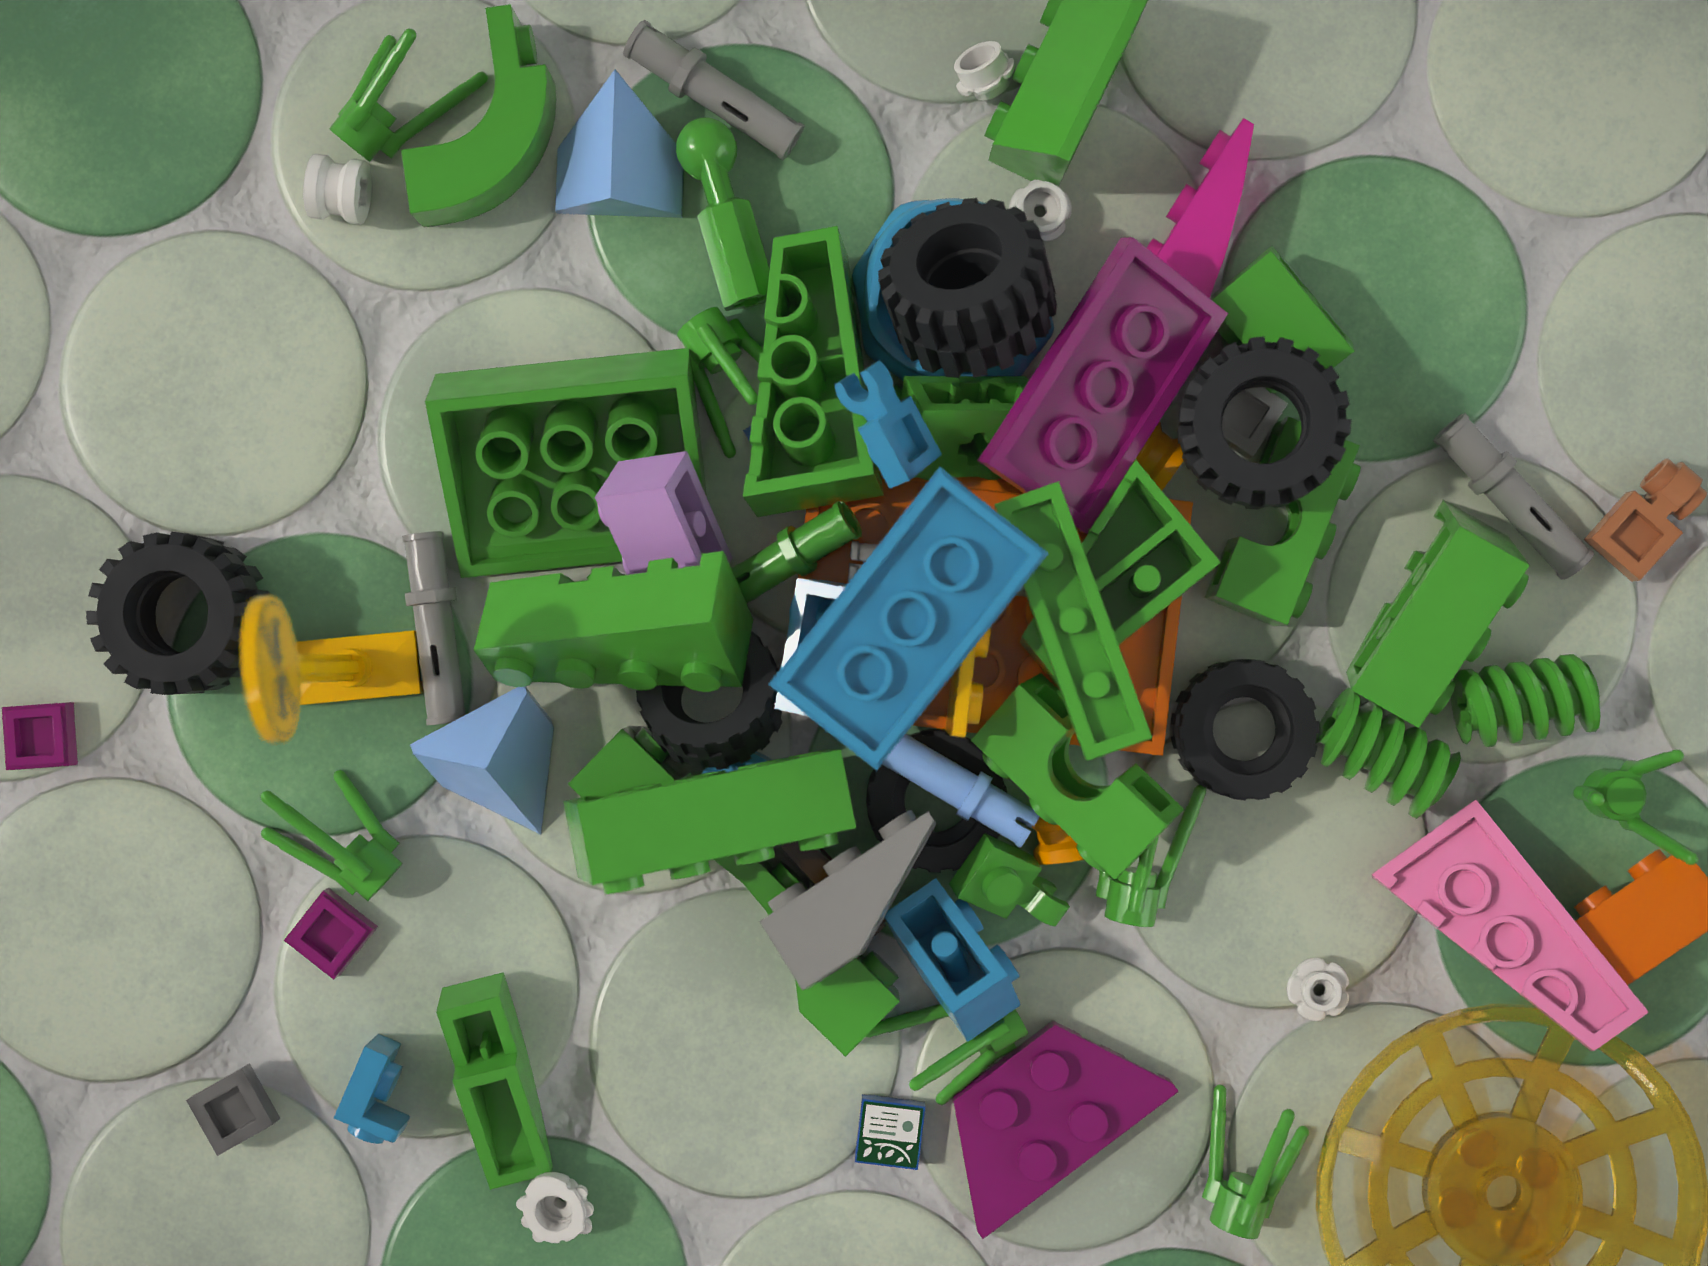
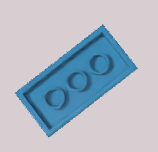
(908, 618)

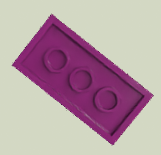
(1105, 382)

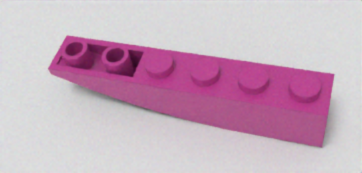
(1207, 214)

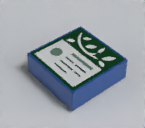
(890, 1132)

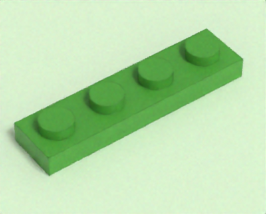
(1076, 627)

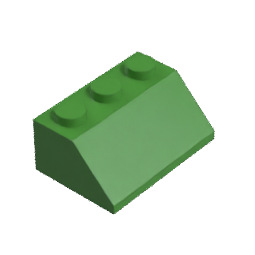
(1061, 86)

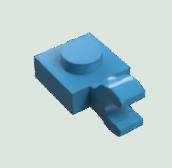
(895, 429)

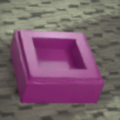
(39, 736)
(330, 933)

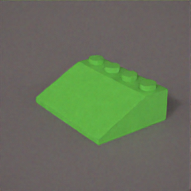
(536, 443)

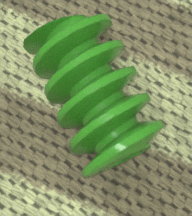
(1524, 696)
(1386, 752)

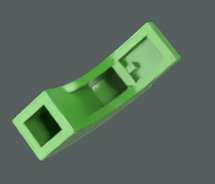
(502, 151)

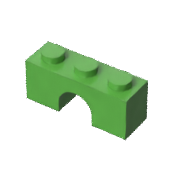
(1272, 579)
(1030, 746)

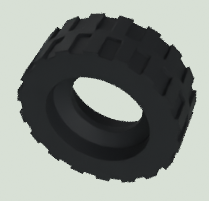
(1293, 736)
(725, 740)
(887, 801)

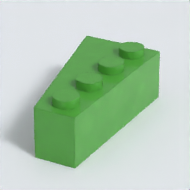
(802, 435)
(619, 628)
(709, 819)

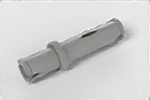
(712, 89)
(1513, 496)
(434, 626)

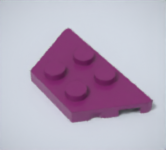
(1046, 1116)

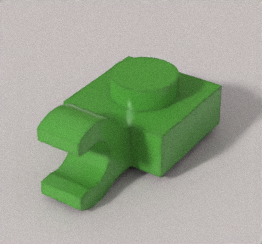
(1001, 877)

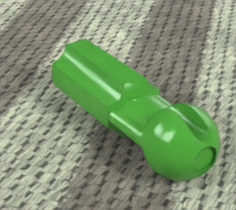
(727, 222)

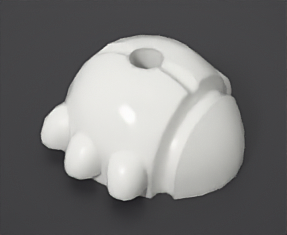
(548, 1215)

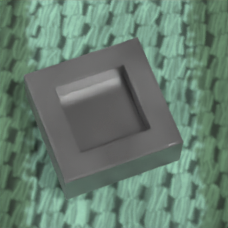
(233, 1109)

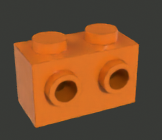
(1649, 916)

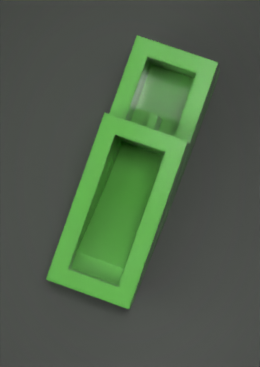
(494, 1080)

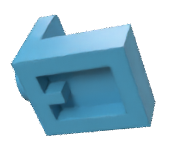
(373, 1080)

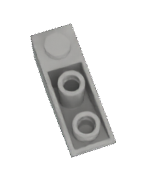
(839, 916)

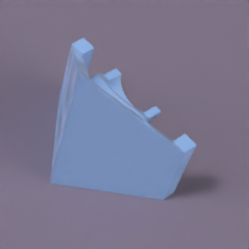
(618, 160)
(495, 757)

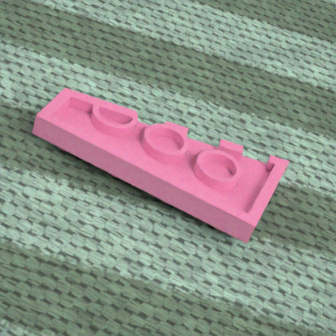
(1503, 915)

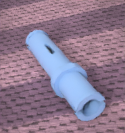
(962, 789)

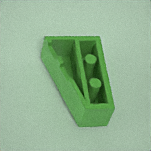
(1139, 559)
(1438, 617)

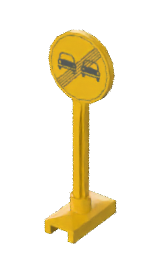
(291, 673)

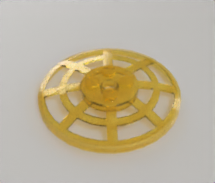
(1513, 1145)

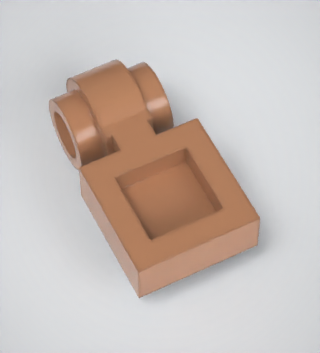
(1637, 527)

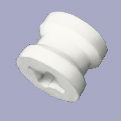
(337, 189)

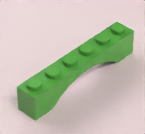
(841, 1005)

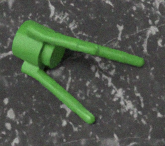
(366, 124)
(714, 346)
(1622, 796)
(359, 866)
(1136, 892)
(991, 1044)
(1245, 1199)

